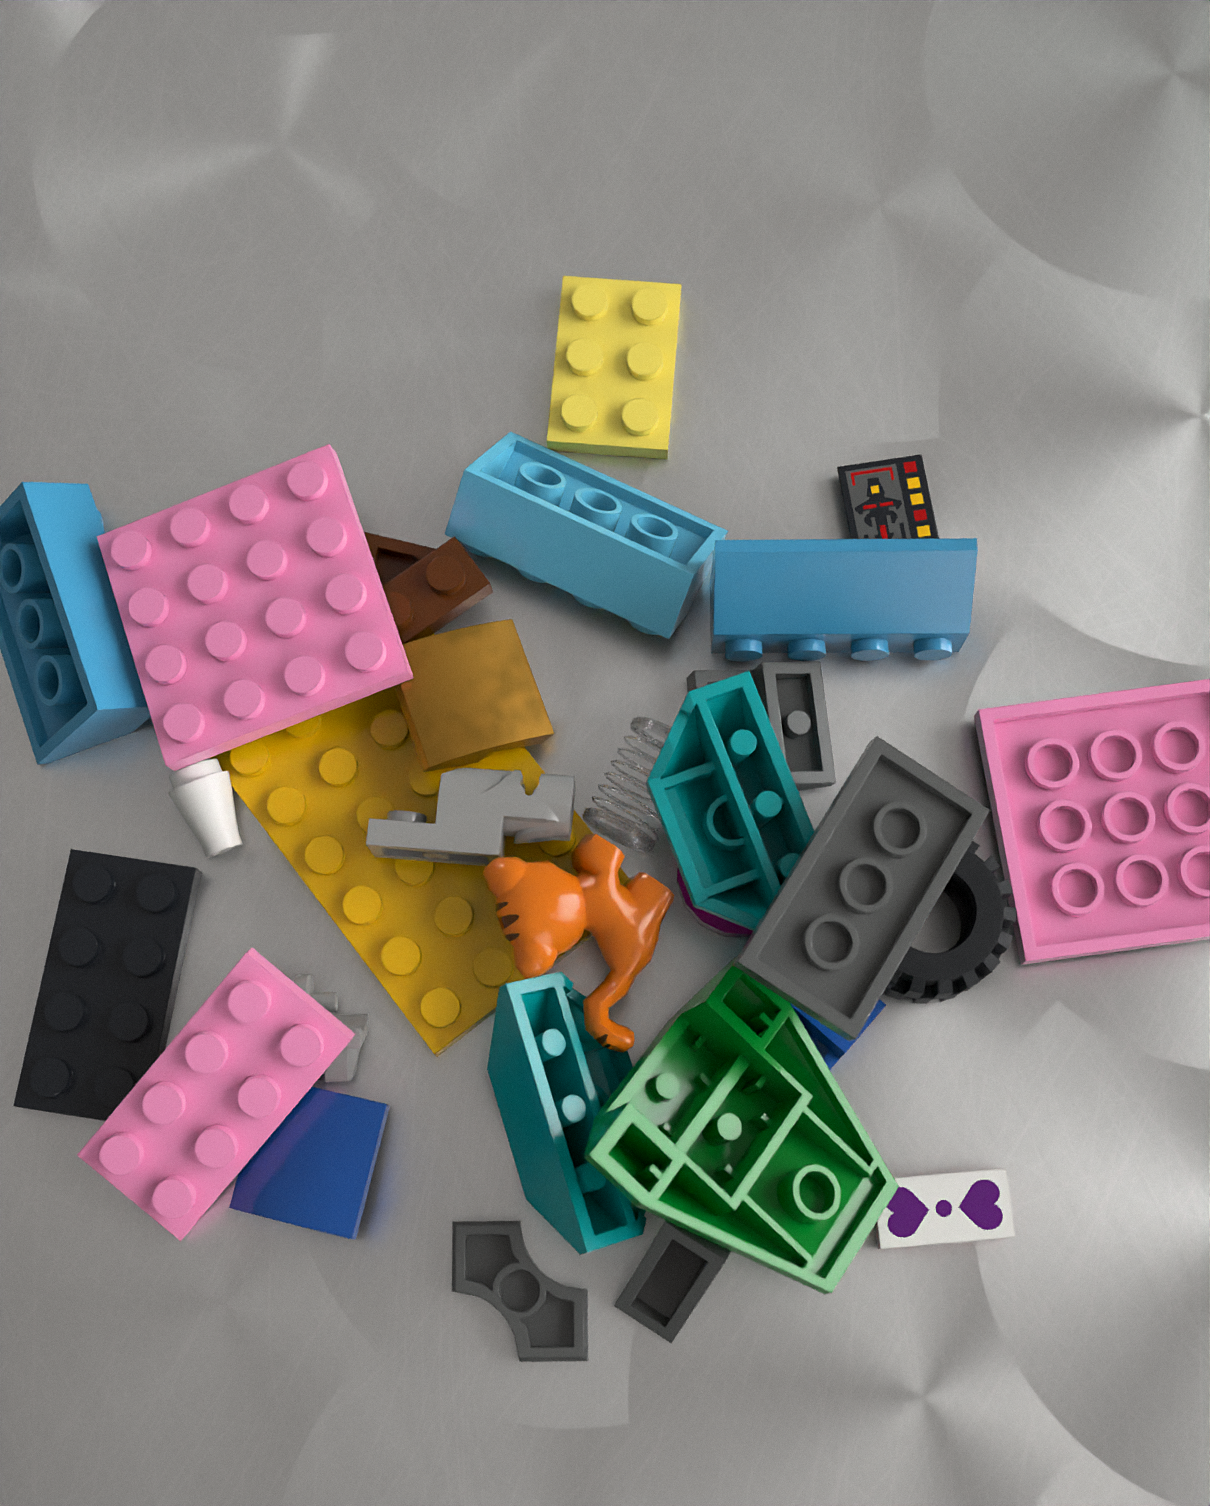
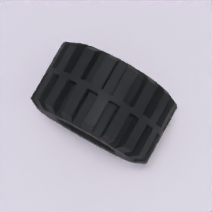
(981, 940)

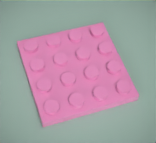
(253, 608)
(1103, 818)

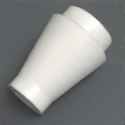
(207, 805)

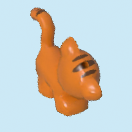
(548, 909)

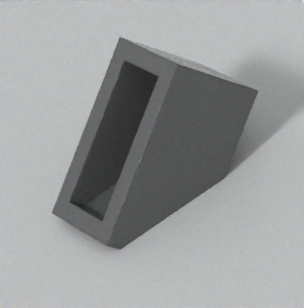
(671, 1280)

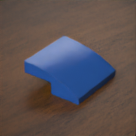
(316, 1164)

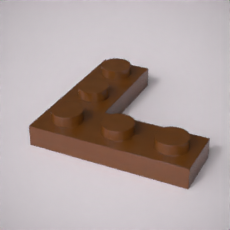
(435, 591)

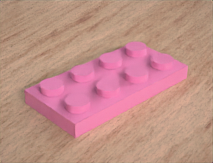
(216, 1094)

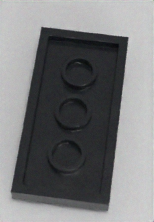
(107, 983)

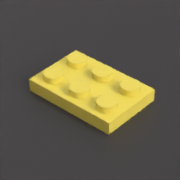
(614, 367)

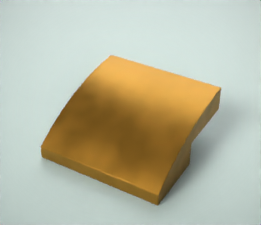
(471, 696)

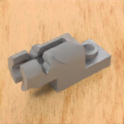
(475, 817)

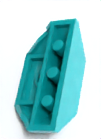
(728, 801)
(548, 1091)

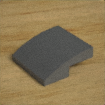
(797, 713)

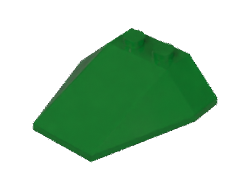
(745, 1136)

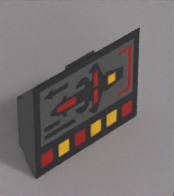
(888, 499)

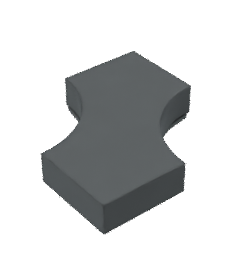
(543, 1314)

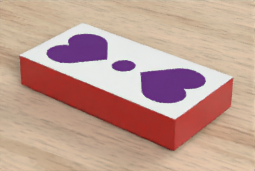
(947, 1209)

